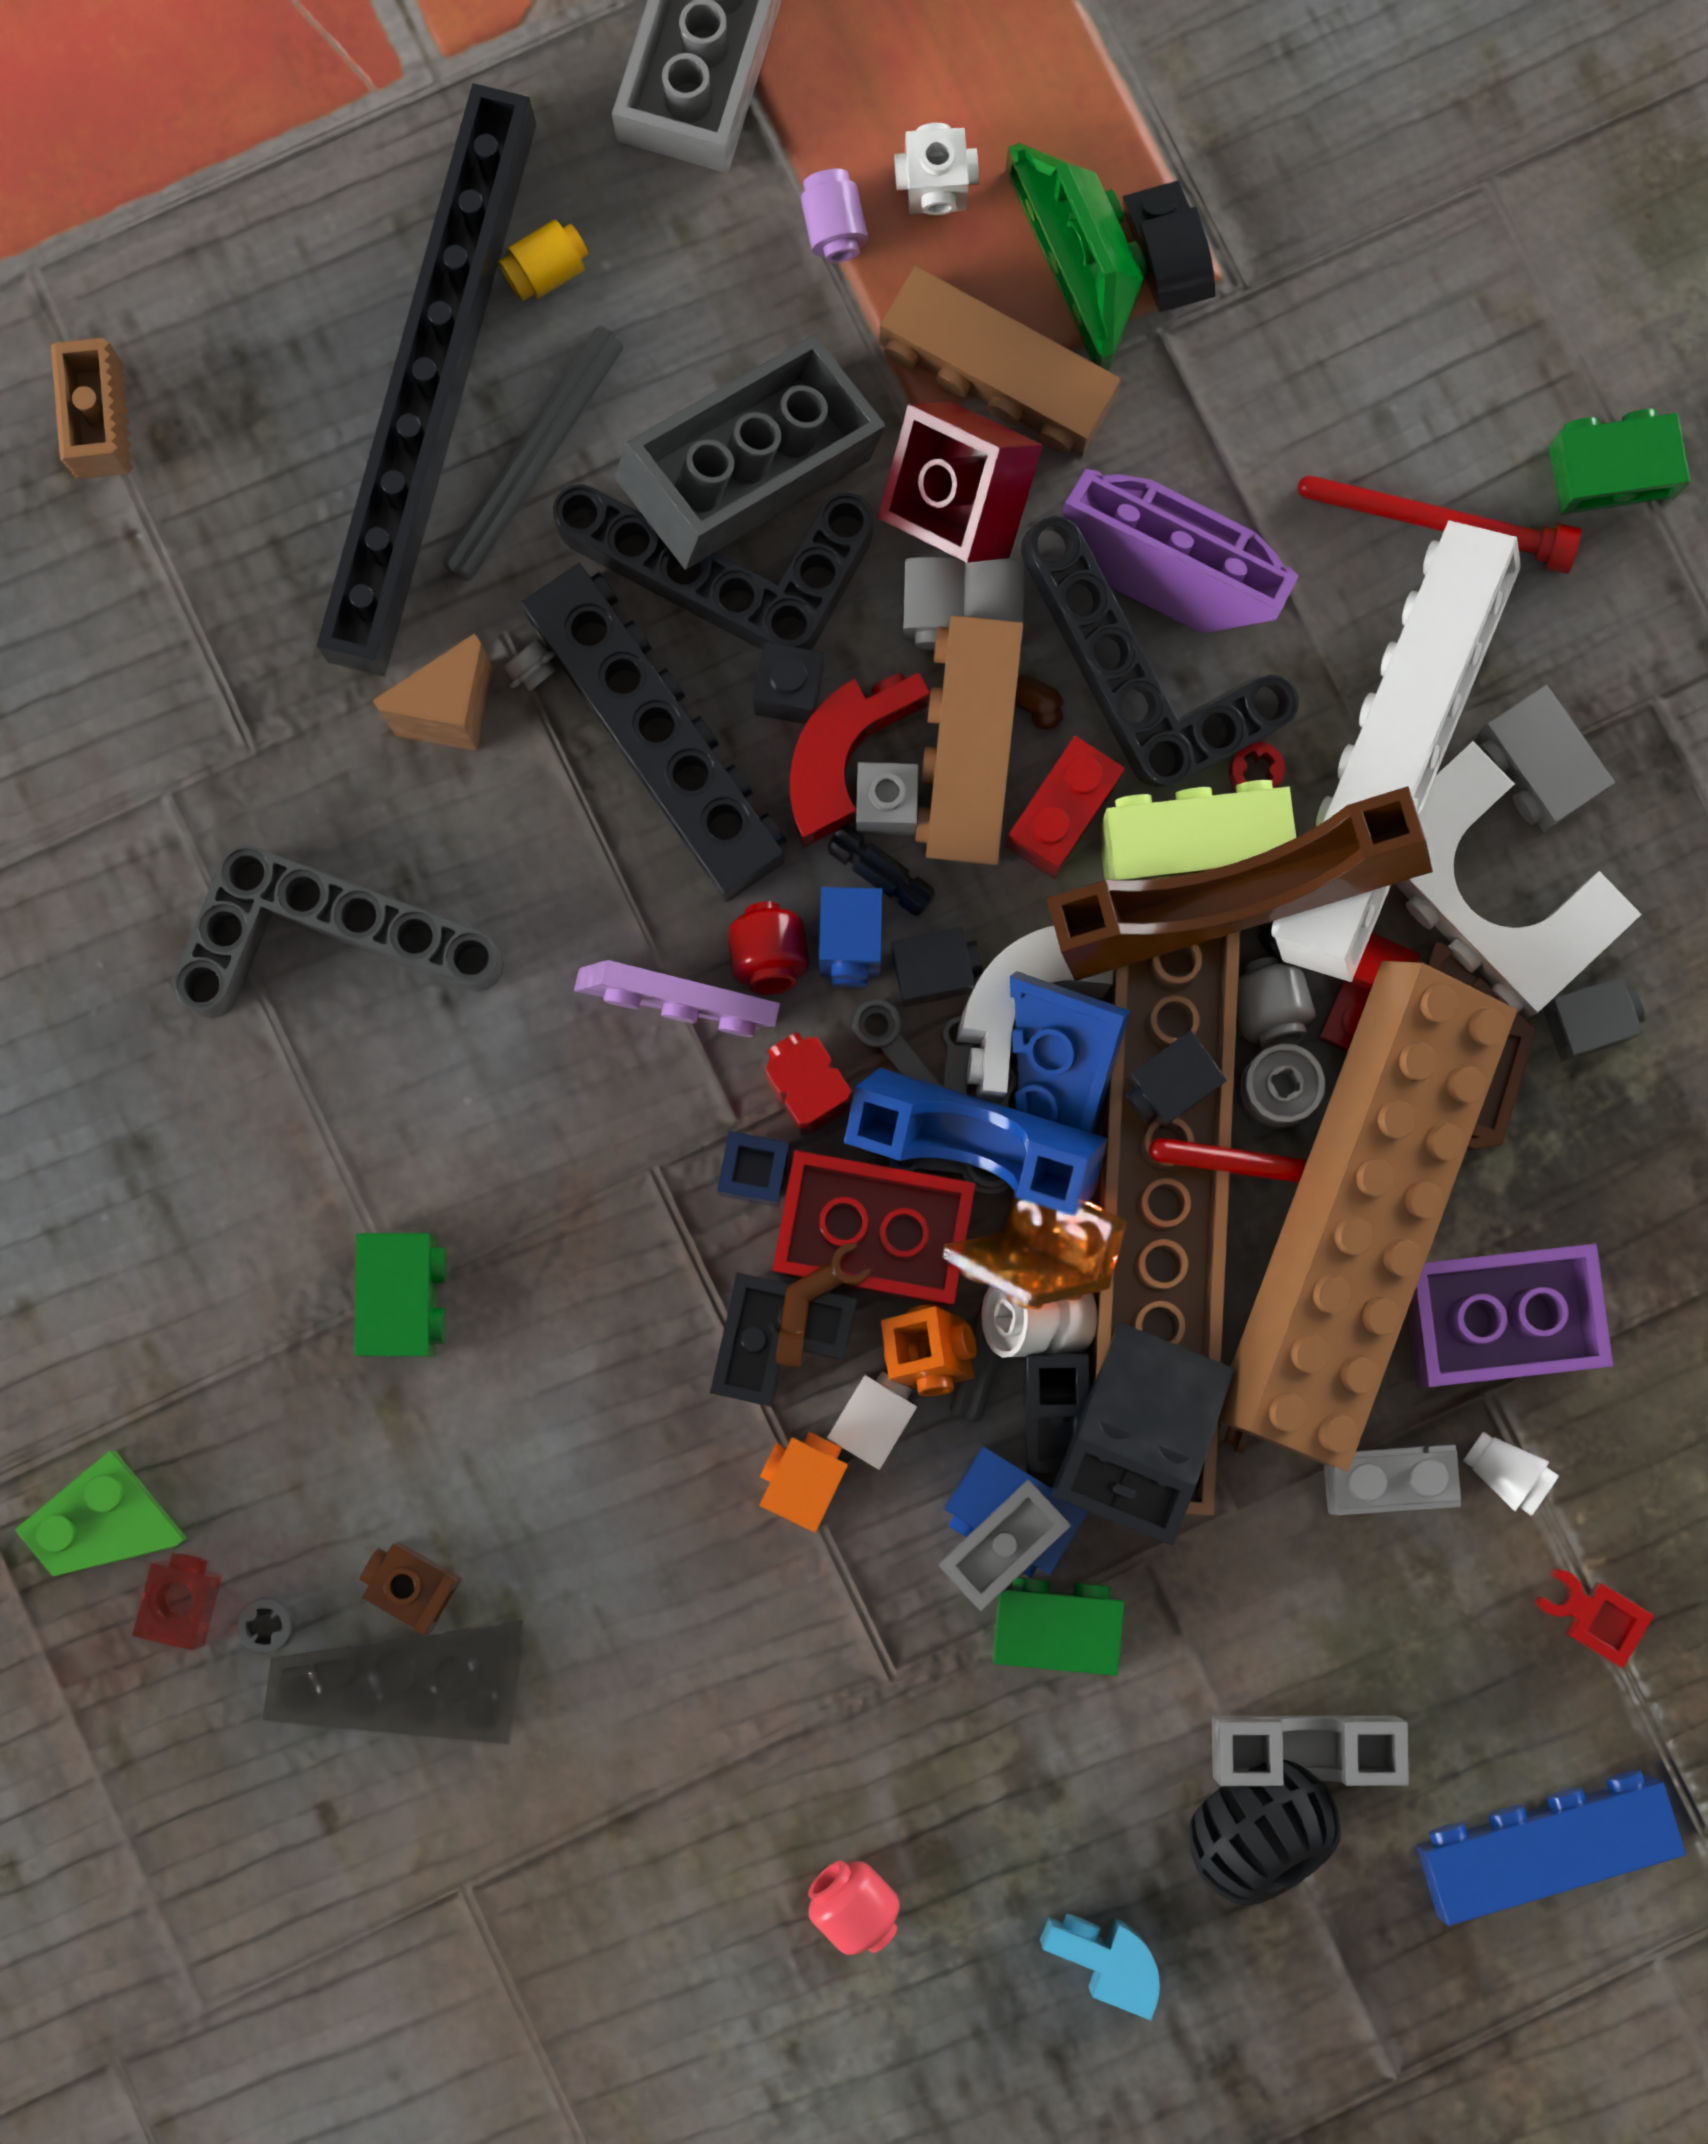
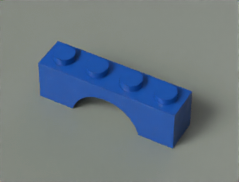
(922, 1120)

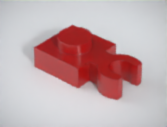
(1601, 1620)

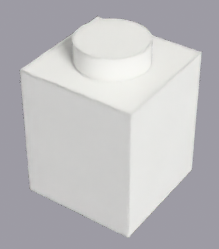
(873, 1419)

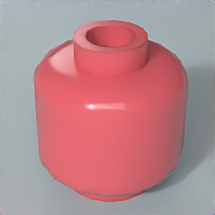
(853, 1907)

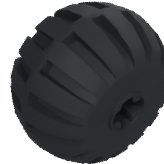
(1264, 1838)

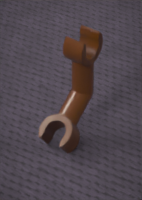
(797, 1303)

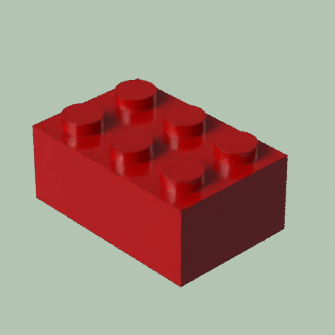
(890, 1213)

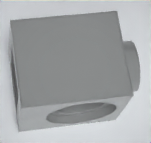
(887, 799)

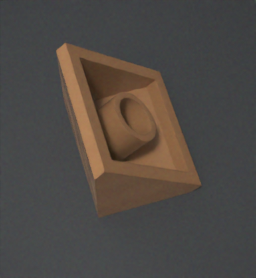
(443, 699)

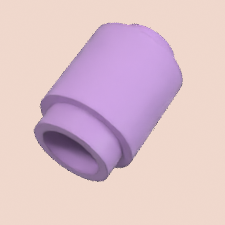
(834, 215)

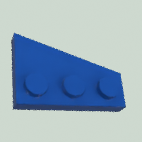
(1063, 1051)

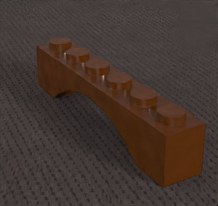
(1345, 856)

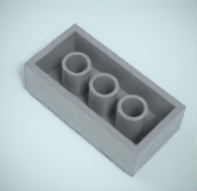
(693, 77)

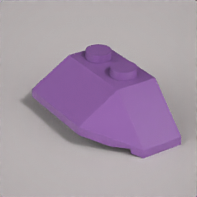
(1177, 553)

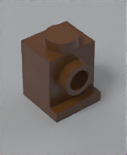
(431, 1591)

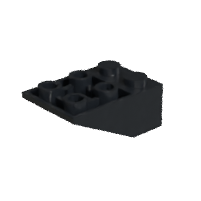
(1144, 1433)

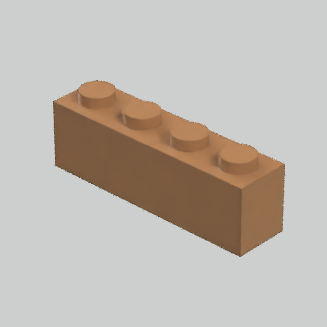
(998, 362)
(973, 739)

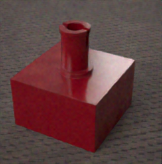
(959, 481)

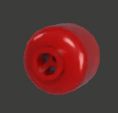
(768, 948)

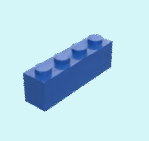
(1549, 1848)

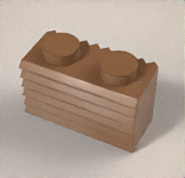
(91, 408)

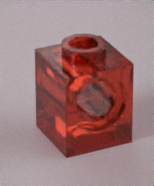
(155, 1618)

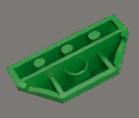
(1082, 245)

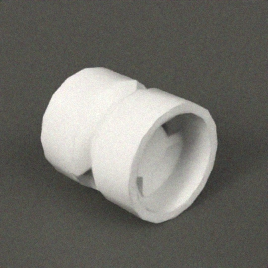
(1054, 1328)

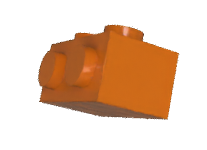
(802, 1479)

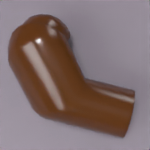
(1040, 700)

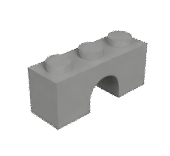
(1333, 1748)

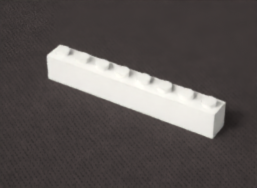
(1409, 720)

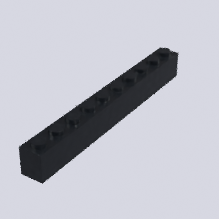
(427, 381)

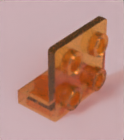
(1043, 1254)

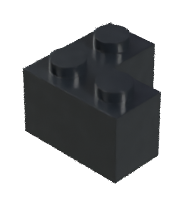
(751, 1334)

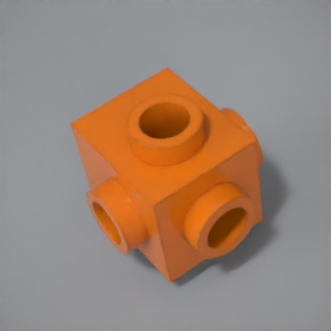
(928, 1349)

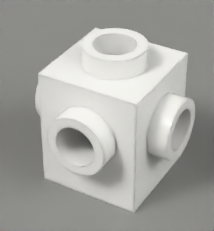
(936, 169)

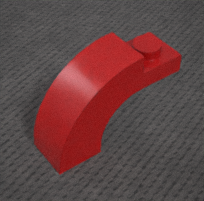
(830, 739)

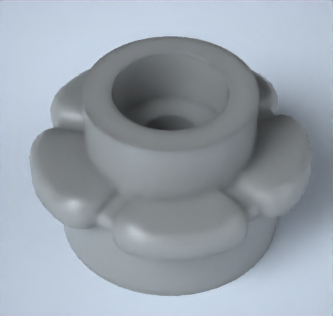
(530, 666)

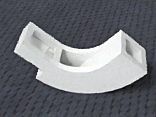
(991, 1010)

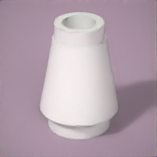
(1511, 1472)

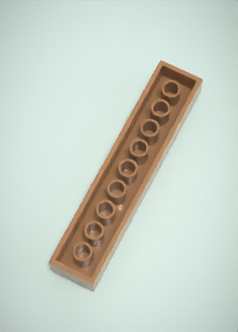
(1176, 1215)

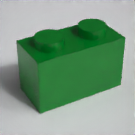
(1618, 461)
(398, 1295)
(1058, 1628)

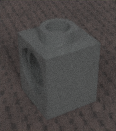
(1594, 1018)

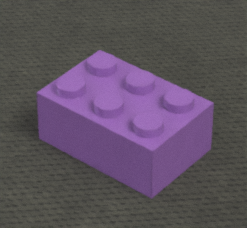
(1509, 1316)

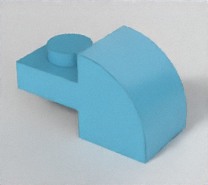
(1121, 1964)

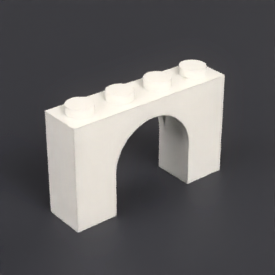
(1520, 963)

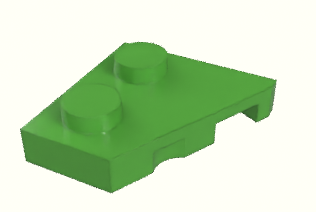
(99, 1521)

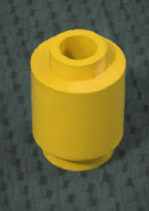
(543, 260)

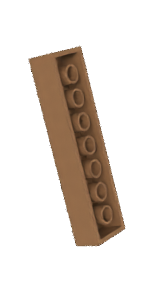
(1365, 1213)

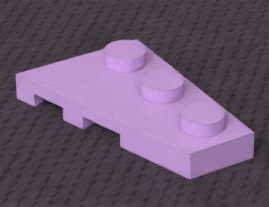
(676, 997)

